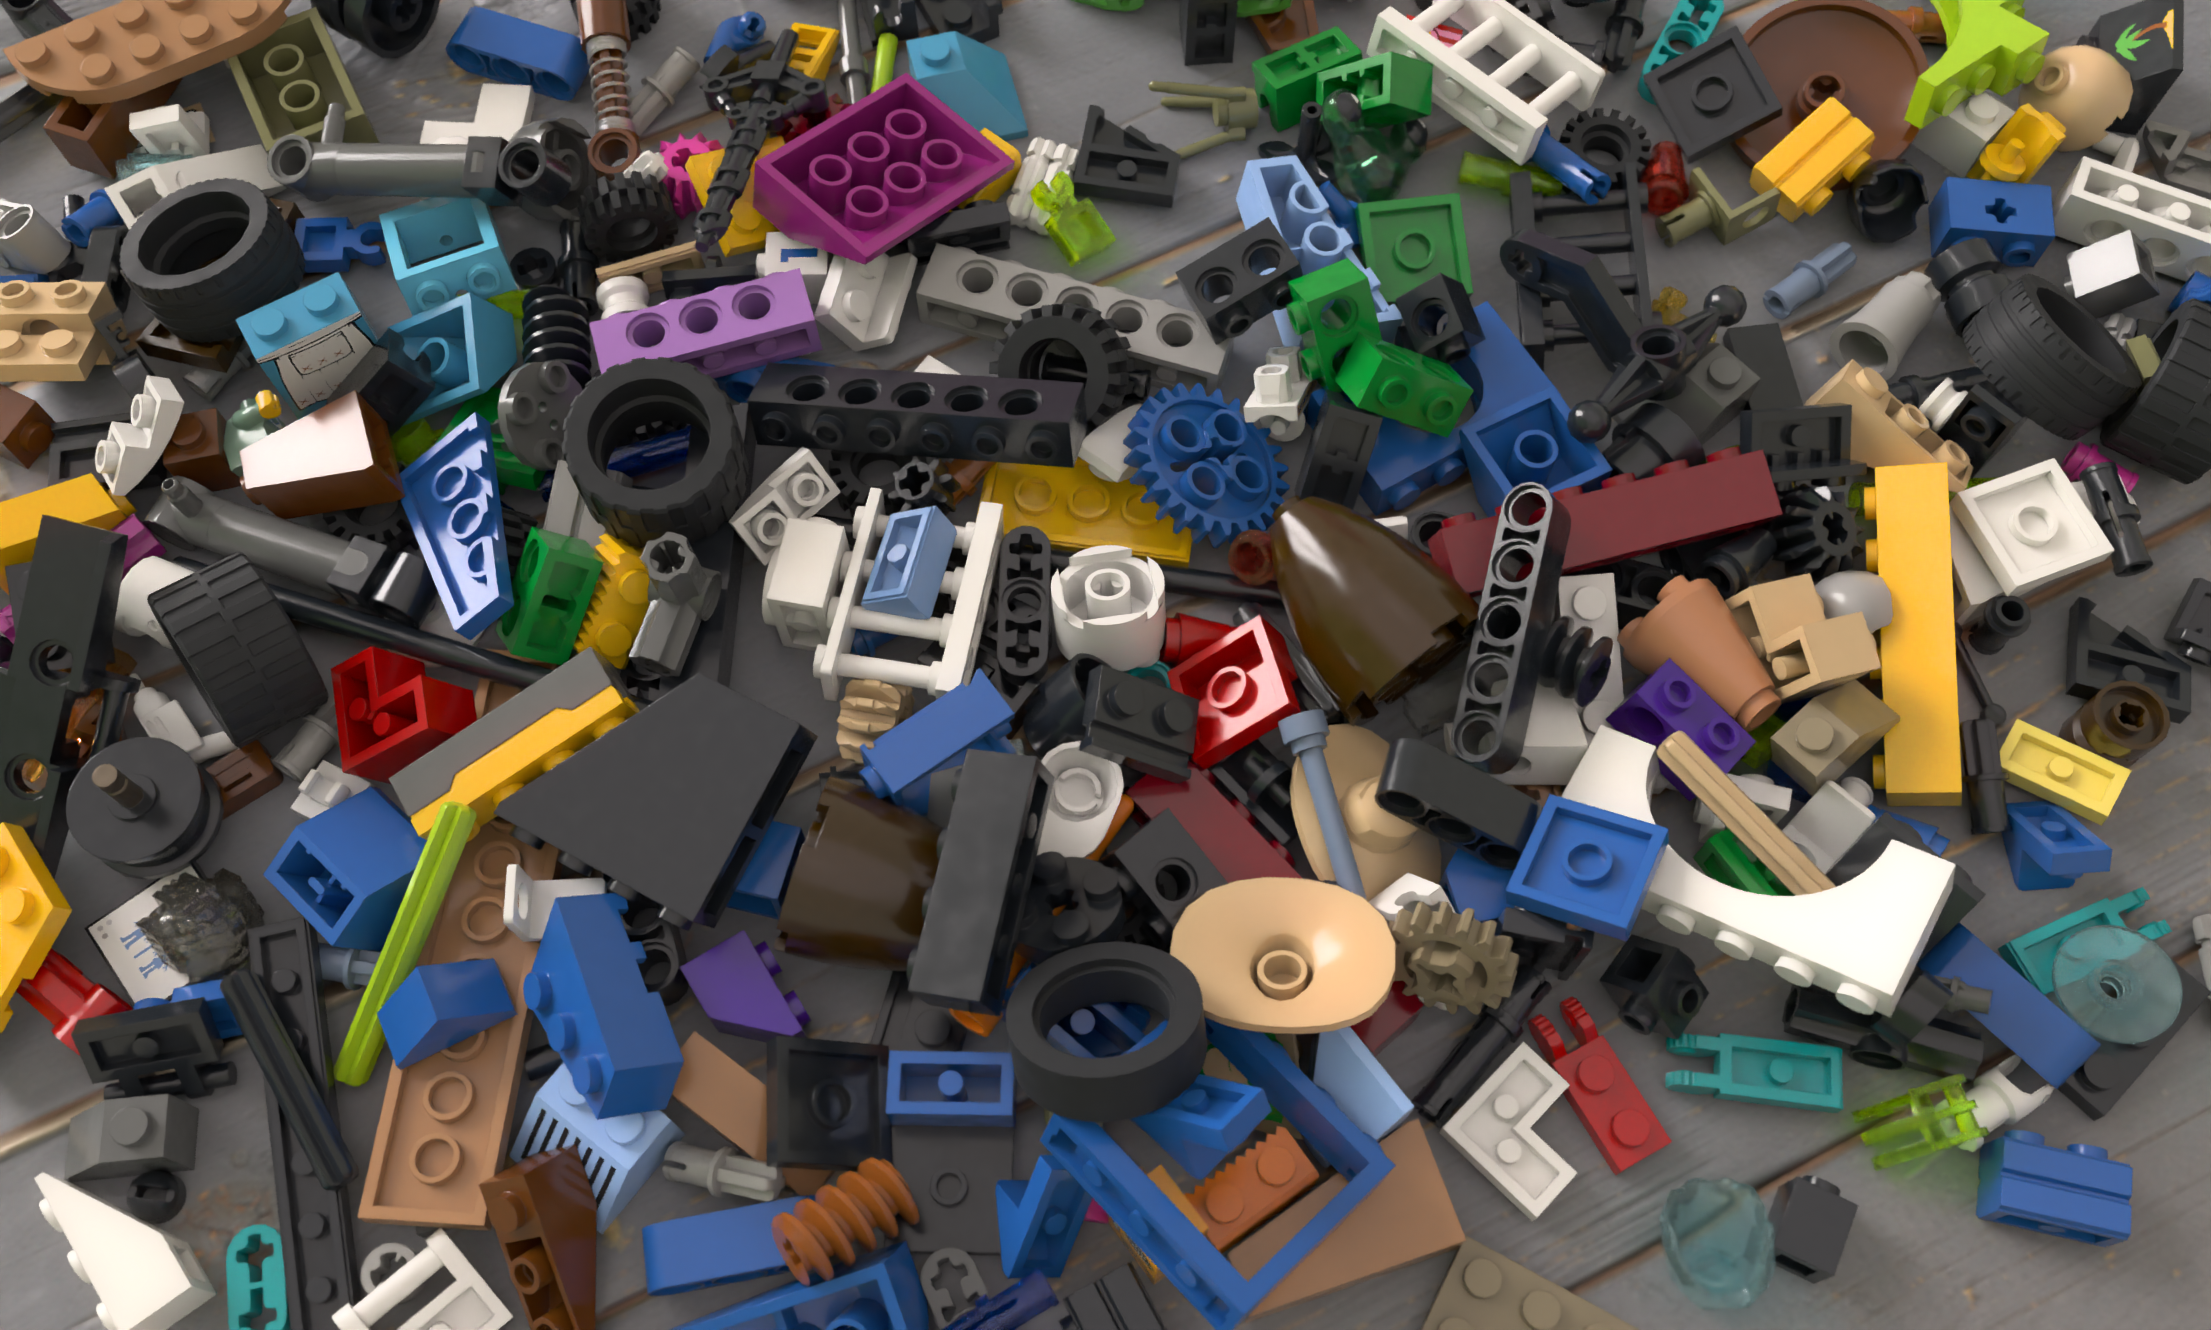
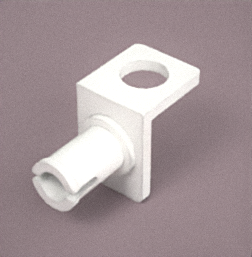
(1832, 820)
(537, 900)

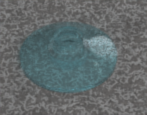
(2137, 969)

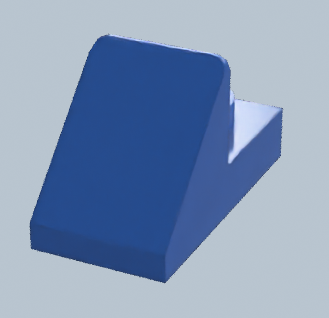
(2050, 847)
(1206, 1122)
(1039, 1219)

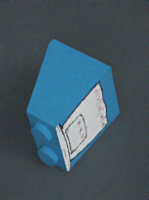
(309, 341)

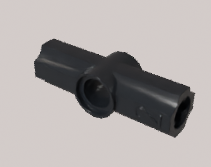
(1938, 1049)

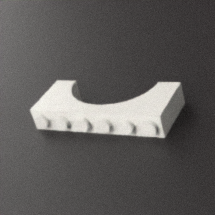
(1844, 939)

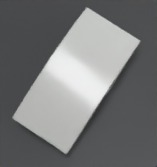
(137, 446)
(1106, 450)
(791, 491)

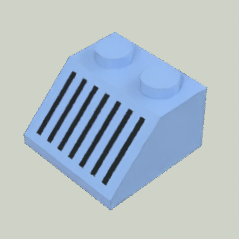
(615, 1151)

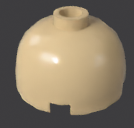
(2082, 91)

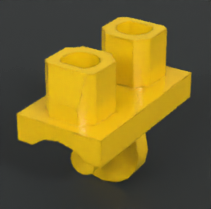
(2020, 147)

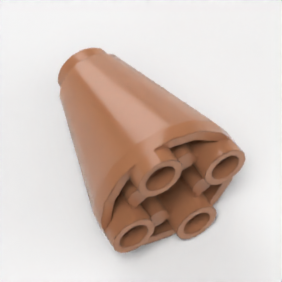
(1707, 644)

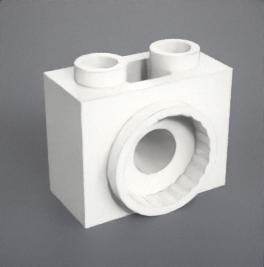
(803, 580)

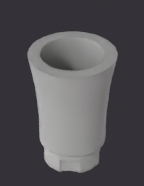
(1886, 324)

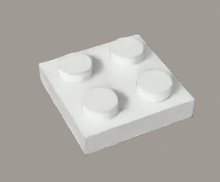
(2031, 526)

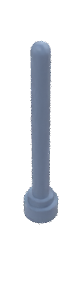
(1306, 737)

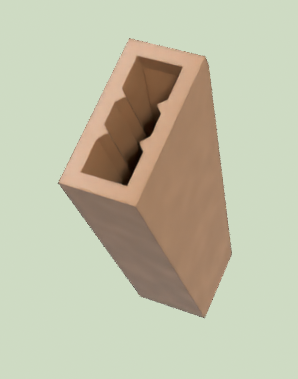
(1394, 1228)

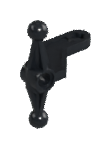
(1645, 360)

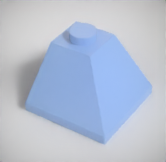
(1357, 1084)

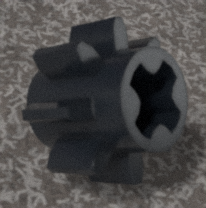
(924, 486)

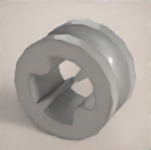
(379, 1263)

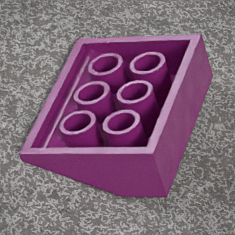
(875, 172)

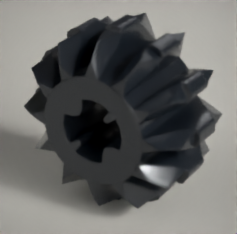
(1816, 533)

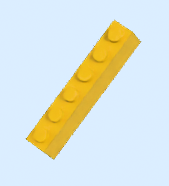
(1919, 643)

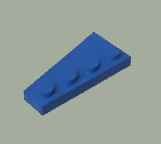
(460, 525)

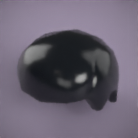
(1886, 200)

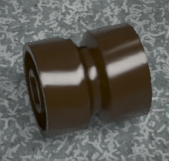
(2119, 723)

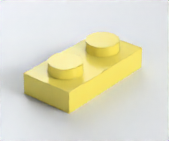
(2061, 772)

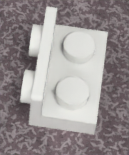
(866, 301)

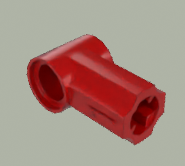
(68, 995)

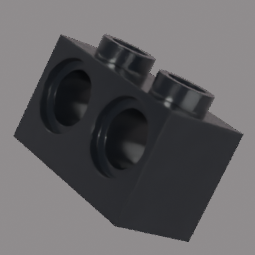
(1235, 272)

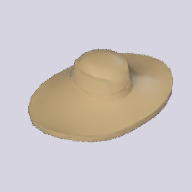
(1380, 841)
(1286, 955)

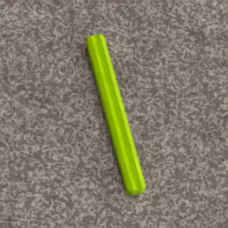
(405, 939)

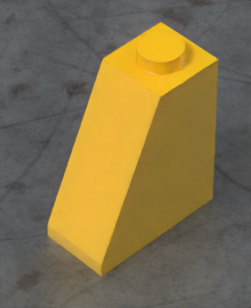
(75, 500)

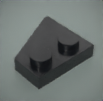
(1124, 164)
(2104, 655)

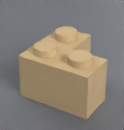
(1797, 642)

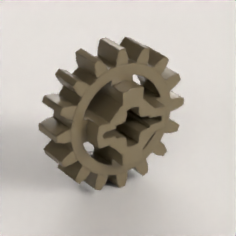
(1452, 958)

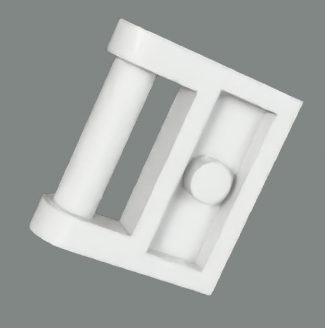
(461, 1306)

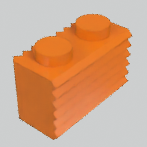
(1253, 1188)

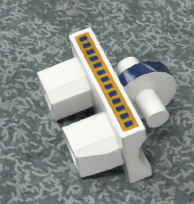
(1280, 394)

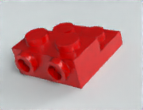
(1239, 688)

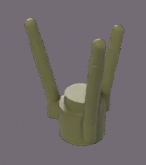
(1232, 107)

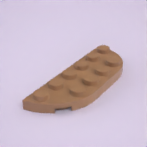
(141, 45)

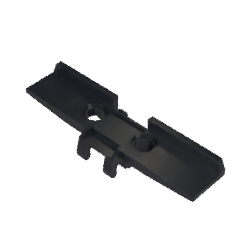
(72, 605)

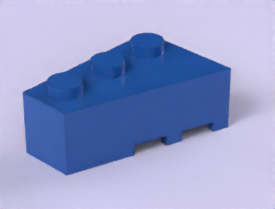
(599, 1009)

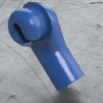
(738, 33)

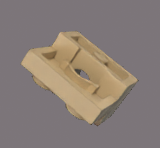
(52, 331)

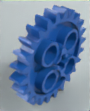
(1205, 464)

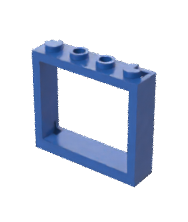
(1168, 1234)

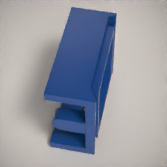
(936, 741)

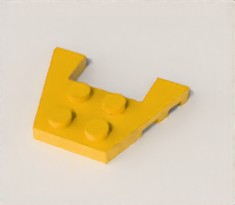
(30, 913)

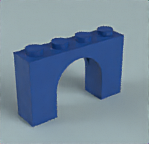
(1414, 460)

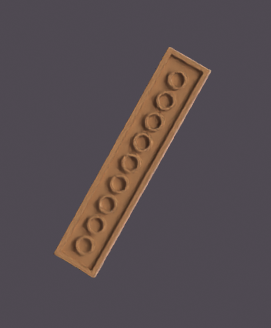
(454, 1111)

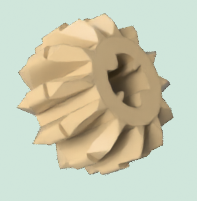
(869, 712)

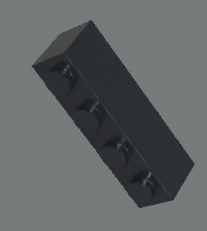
(981, 882)

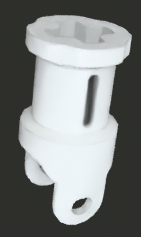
(1997, 1101)

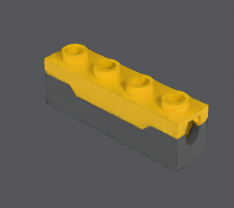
(516, 742)

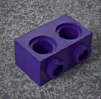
(1673, 703)

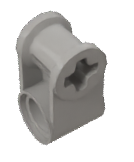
(29, 239)

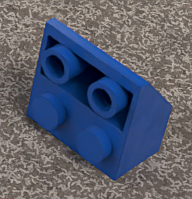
(350, 869)

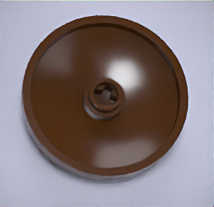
(1838, 52)

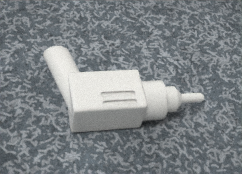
(169, 722)

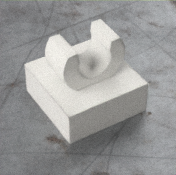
(325, 789)

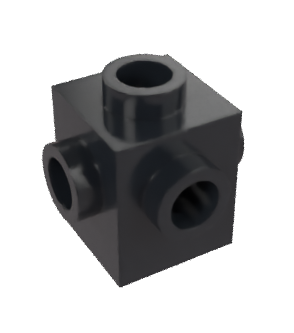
(1654, 987)

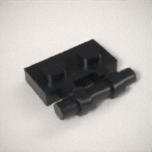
(154, 1040)

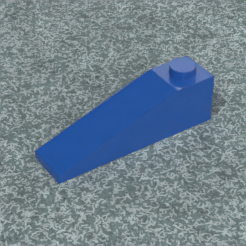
(872, 1294)

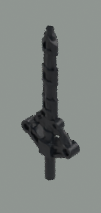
(752, 107)

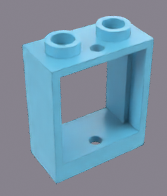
(439, 227)

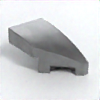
(2175, 162)

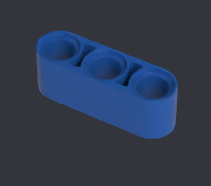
(519, 53)
(2018, 1011)
(714, 1248)

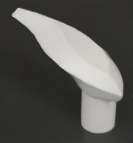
(2123, 149)

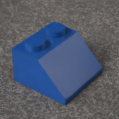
(1529, 445)

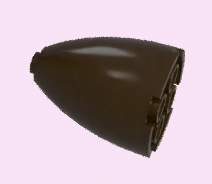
(1365, 604)
(859, 882)

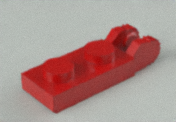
(1600, 1089)

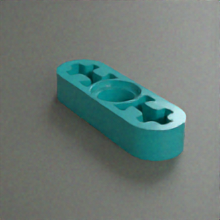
(1681, 28)

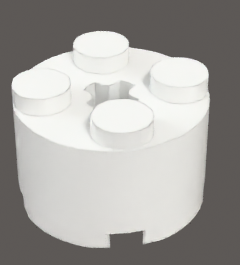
(1110, 607)

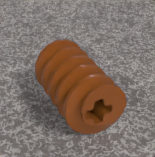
(842, 1217)

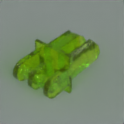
(1924, 1120)

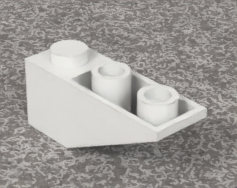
(142, 190)
(135, 1267)

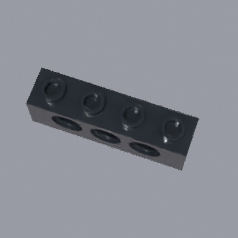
(1166, 847)

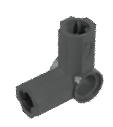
(679, 598)

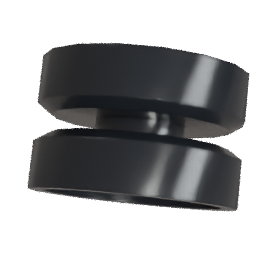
(380, 26)

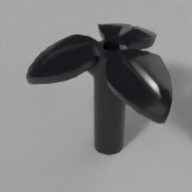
(1311, 142)

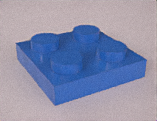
(1587, 867)

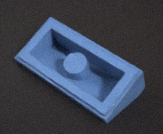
(910, 563)

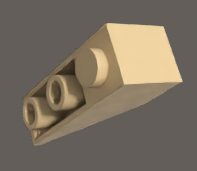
(1886, 429)

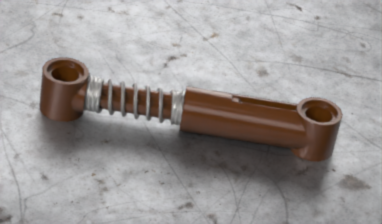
(606, 43)

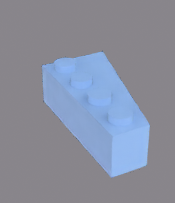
(1298, 210)

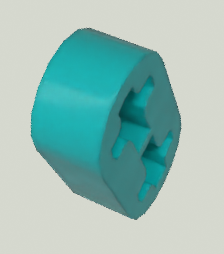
(245, 1282)

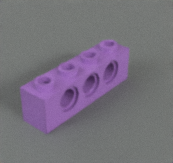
(728, 313)

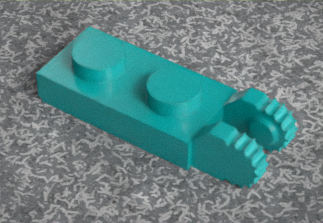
(2035, 952)
(1761, 1071)

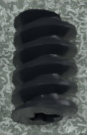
(557, 330)
(1569, 660)

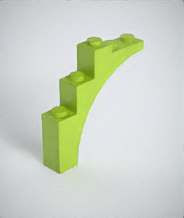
(1985, 50)

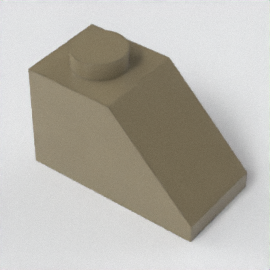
(1831, 734)

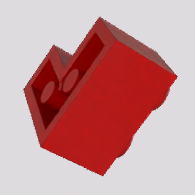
(393, 712)

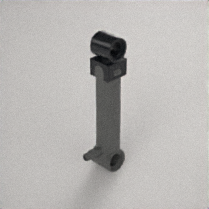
(481, 169)
(356, 570)

